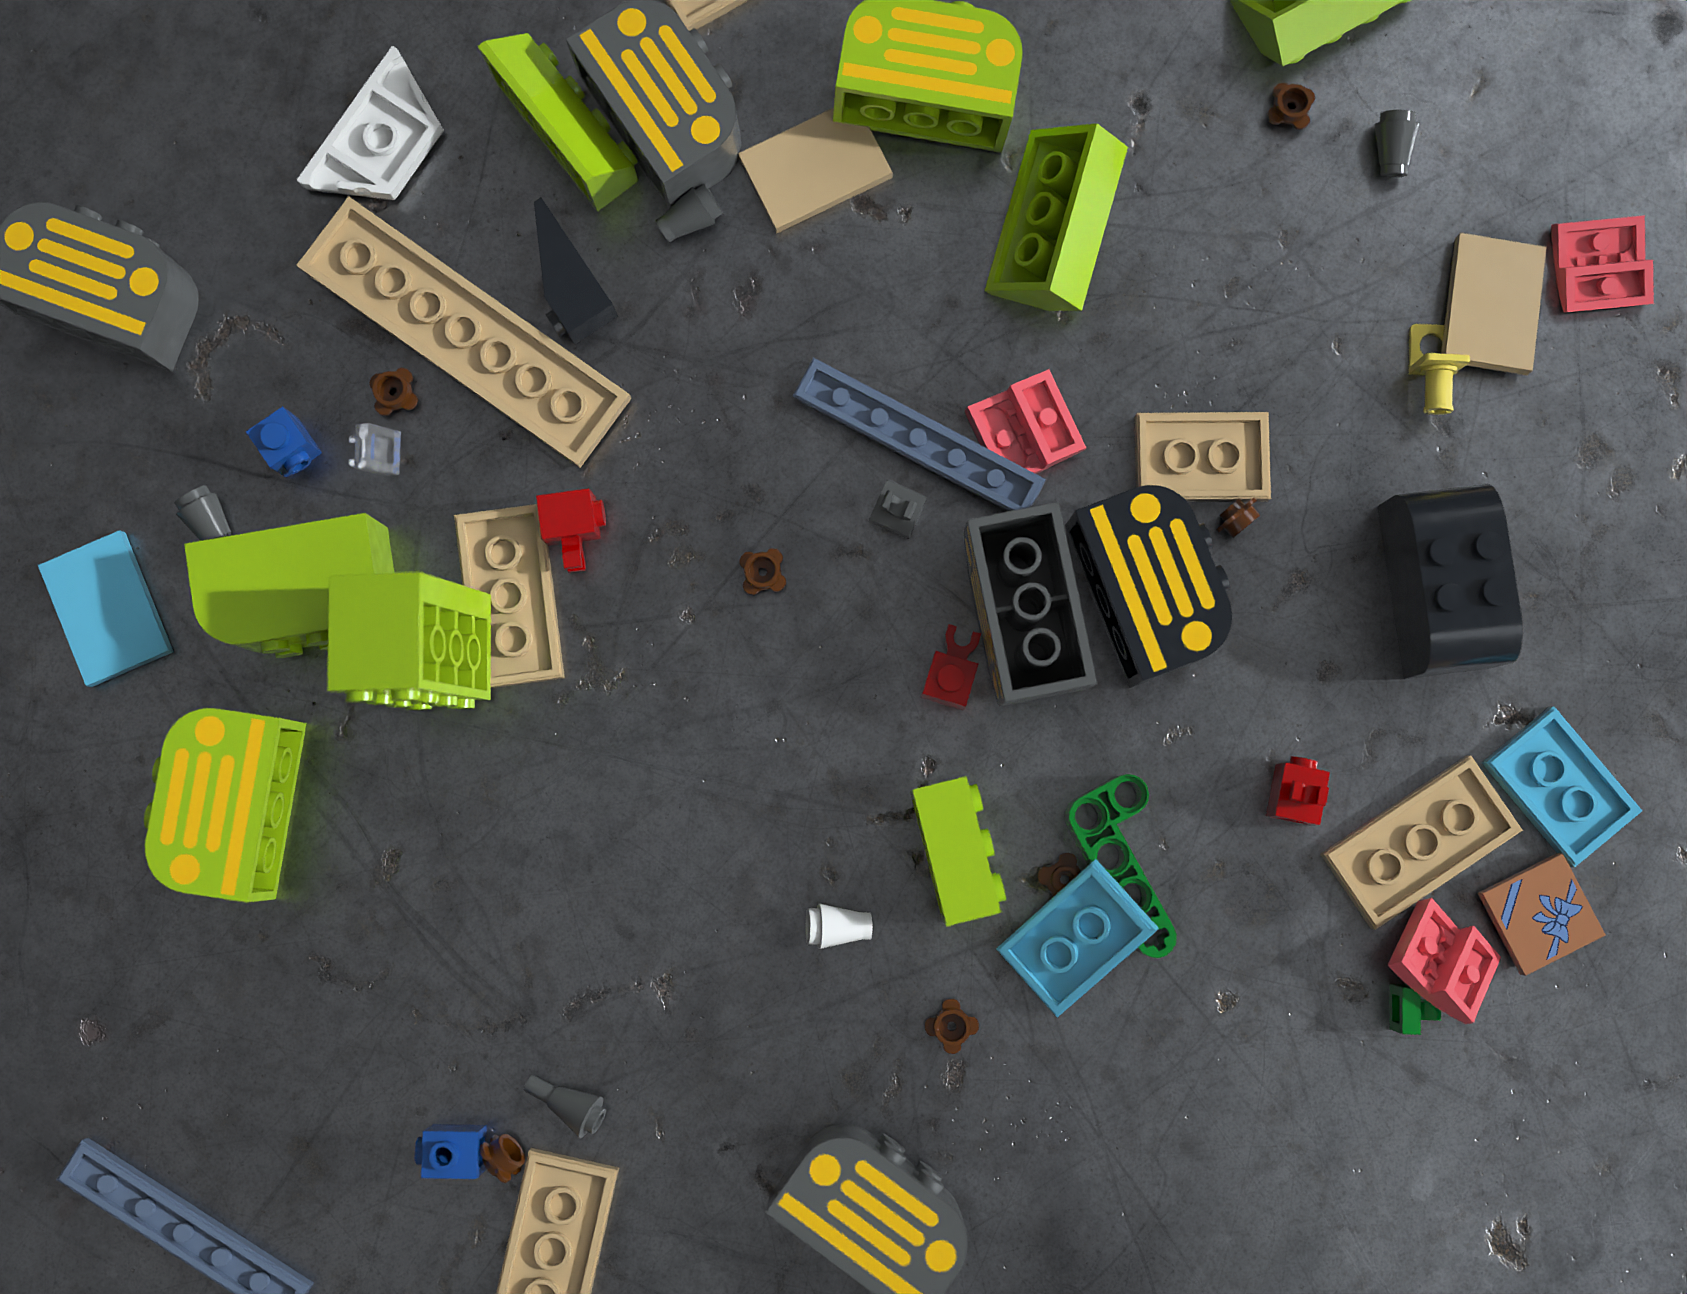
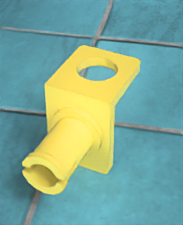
(1436, 368)

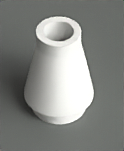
(835, 926)

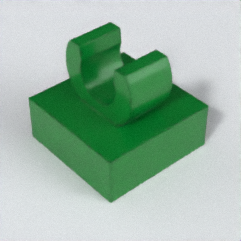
(1408, 1010)

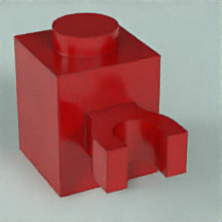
(569, 520)
(951, 673)
(1298, 792)

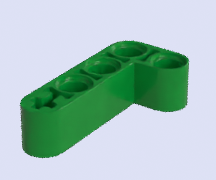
(1127, 869)

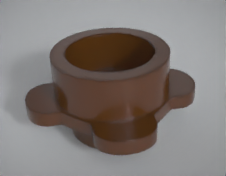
(1295, 94)
(384, 382)
(1238, 517)
(771, 562)
(1051, 875)
(953, 1039)
(502, 1157)

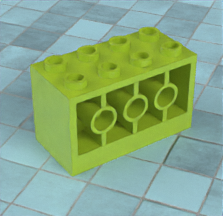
(408, 641)

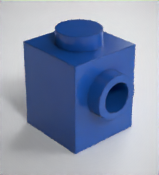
(284, 442)
(451, 1151)

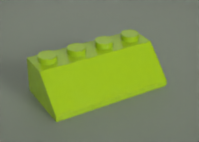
(1295, 27)
(560, 117)
(1057, 217)

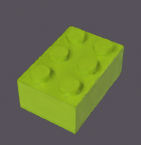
(957, 850)

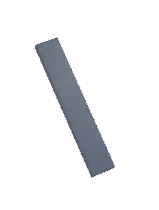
(918, 437)
(176, 1224)

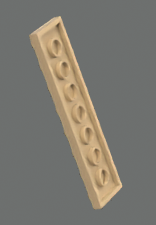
(464, 332)

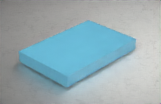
(105, 608)
(1561, 786)
(1077, 938)

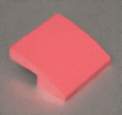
(1602, 264)
(1027, 424)
(1444, 962)

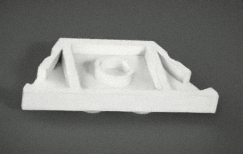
(377, 138)

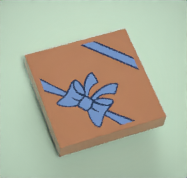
(1541, 914)

